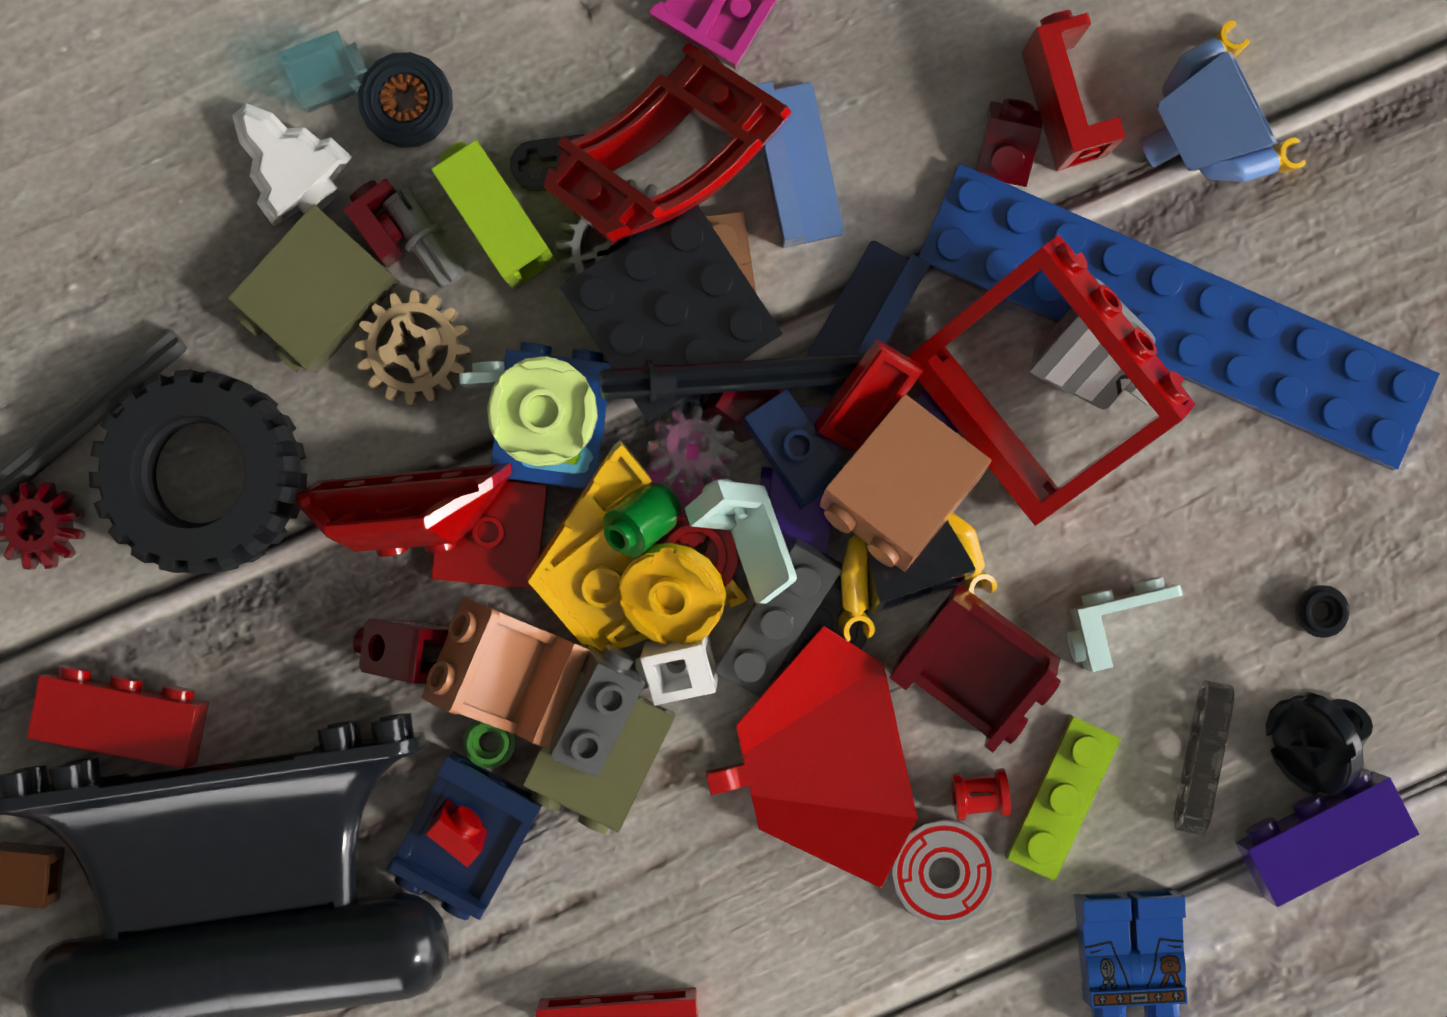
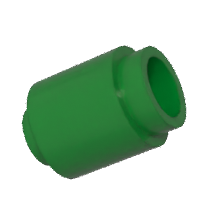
(641, 519)

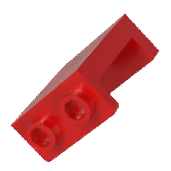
(1057, 96)

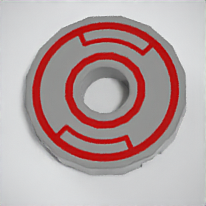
(962, 896)

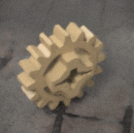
(391, 355)

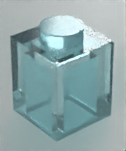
(323, 70)

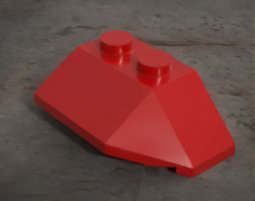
(403, 508)

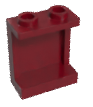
(979, 666)

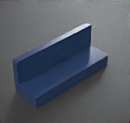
(869, 304)

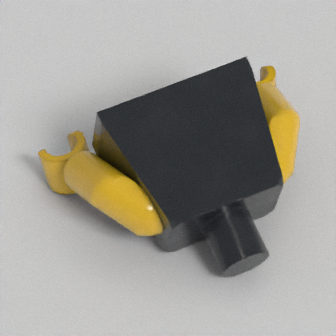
(946, 561)

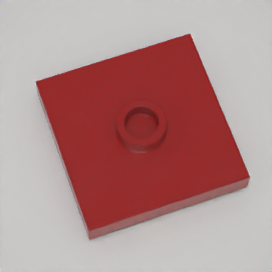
(501, 543)

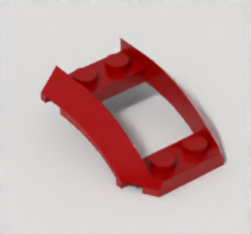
(696, 85)

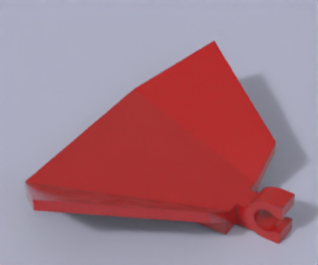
(827, 760)

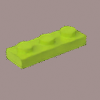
(1062, 798)

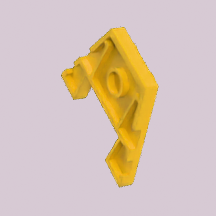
(581, 571)

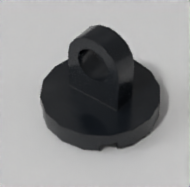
(1318, 741)

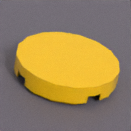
(672, 594)

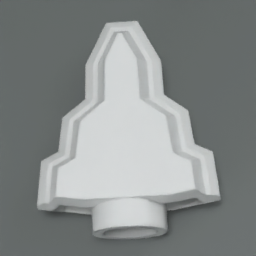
(288, 164)

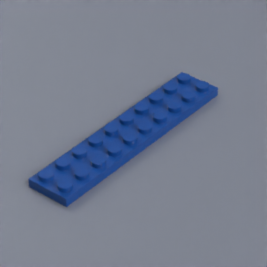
(1199, 321)

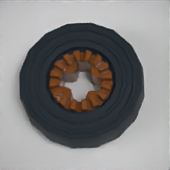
(401, 73)

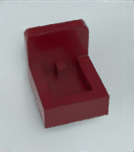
(1010, 141)

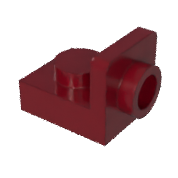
(378, 231)

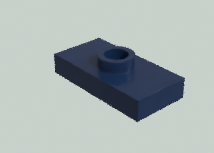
(793, 447)

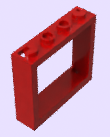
(987, 430)

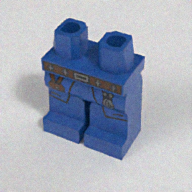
(1132, 951)

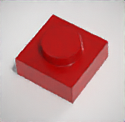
(457, 831)

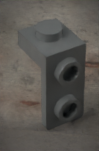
(599, 710)

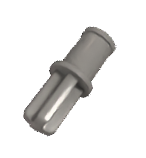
(423, 238)

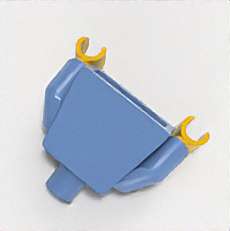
(1216, 117)

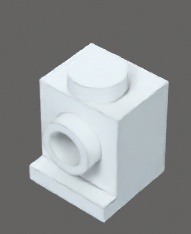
(678, 682)

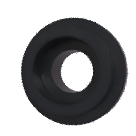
(1337, 615)

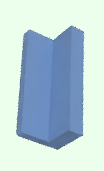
(801, 170)

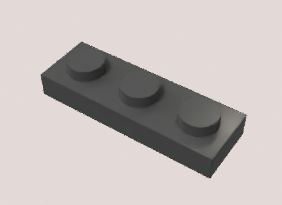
(775, 626)

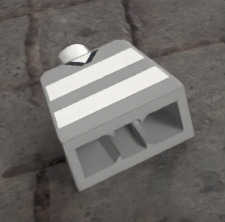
(1079, 363)

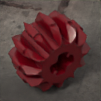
(57, 524)

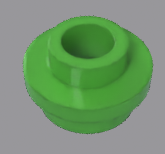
(481, 756)

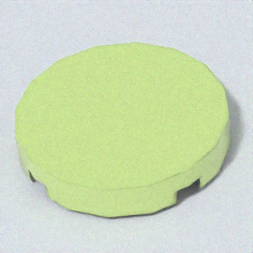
(542, 411)

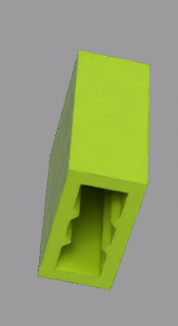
(493, 213)

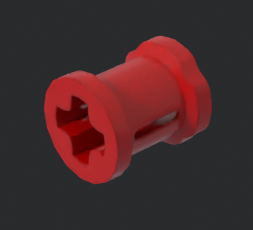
(996, 784)

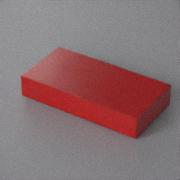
(868, 395)

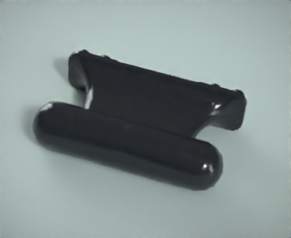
(229, 886)

